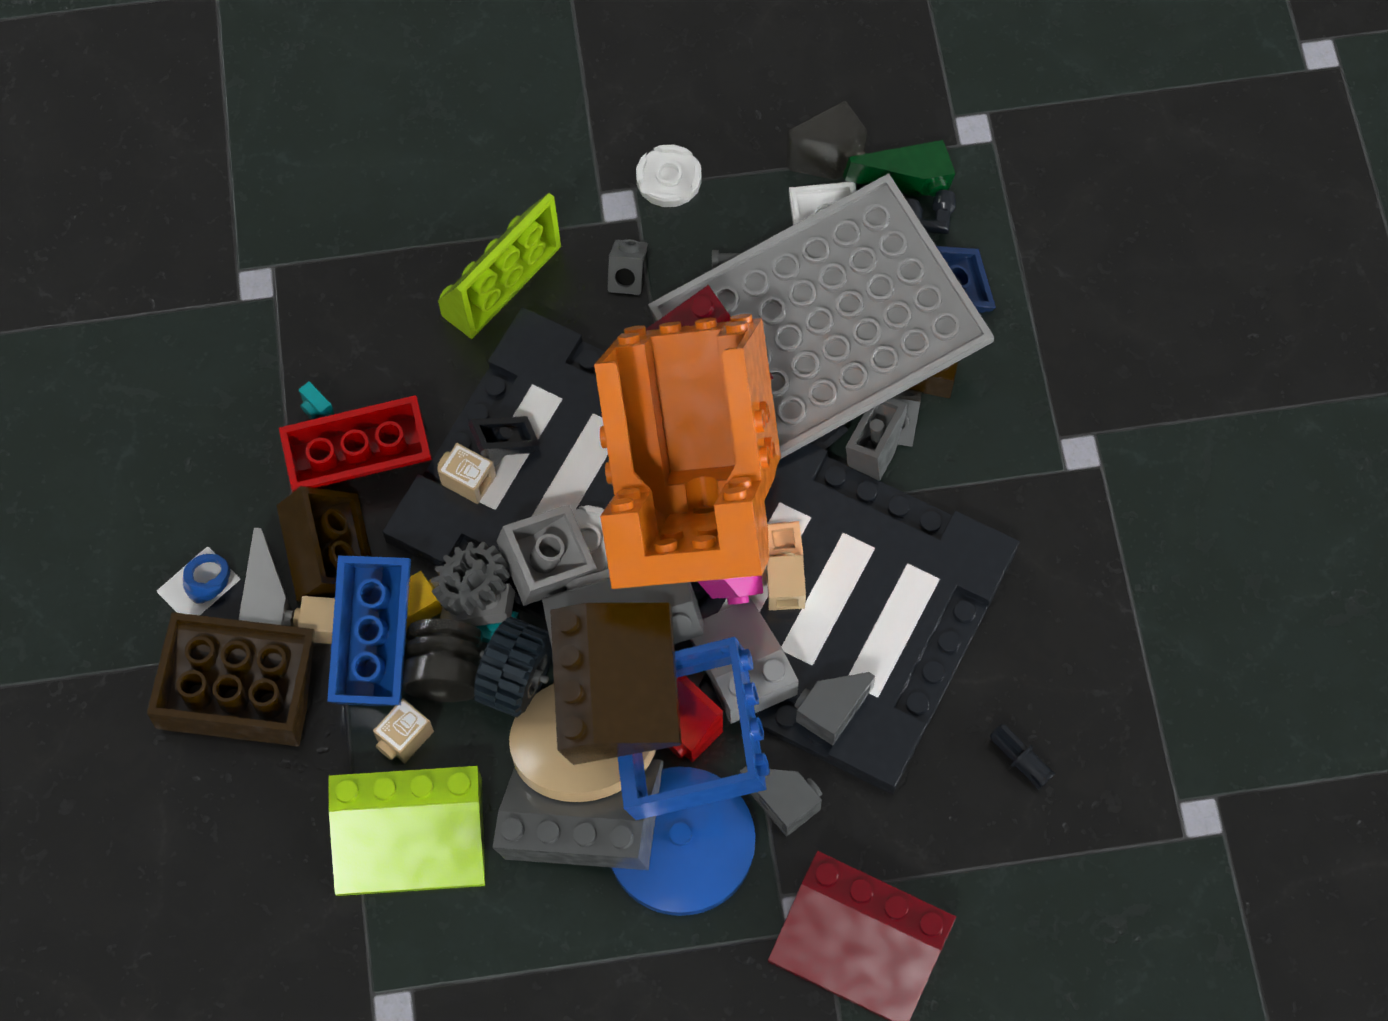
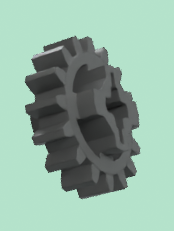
(470, 578)

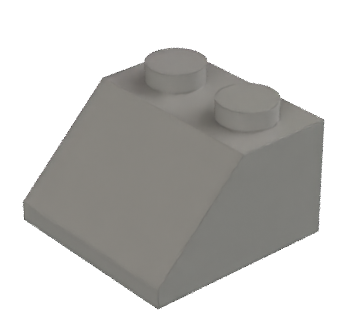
(545, 553)

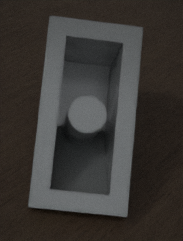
(876, 438)
(832, 704)
(788, 799)

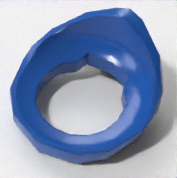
(204, 592)

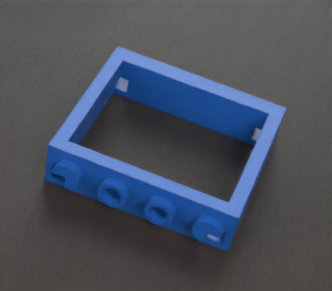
(631, 766)

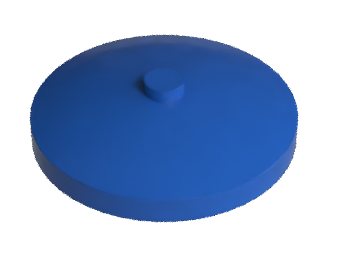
(695, 852)

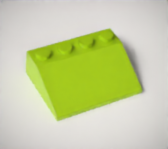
(502, 268)
(407, 830)

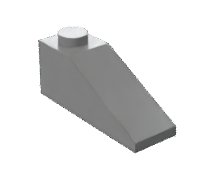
(263, 592)

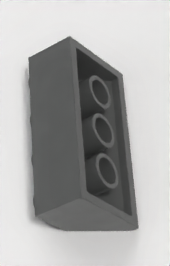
(685, 609)

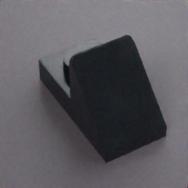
(503, 437)

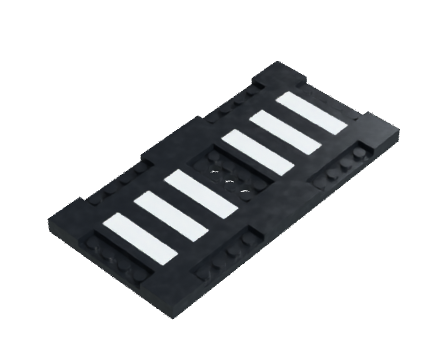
(884, 573)

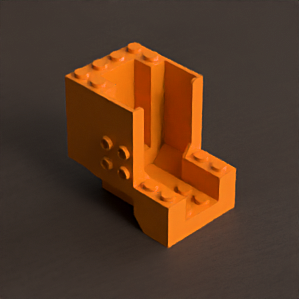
(687, 451)

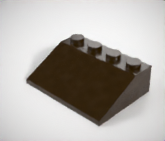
(233, 679)
(614, 680)

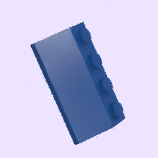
(369, 631)

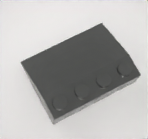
(574, 832)

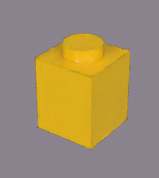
(421, 600)

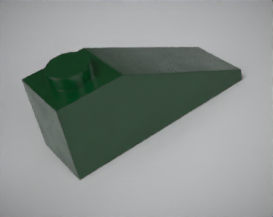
(915, 168)

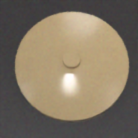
(546, 769)

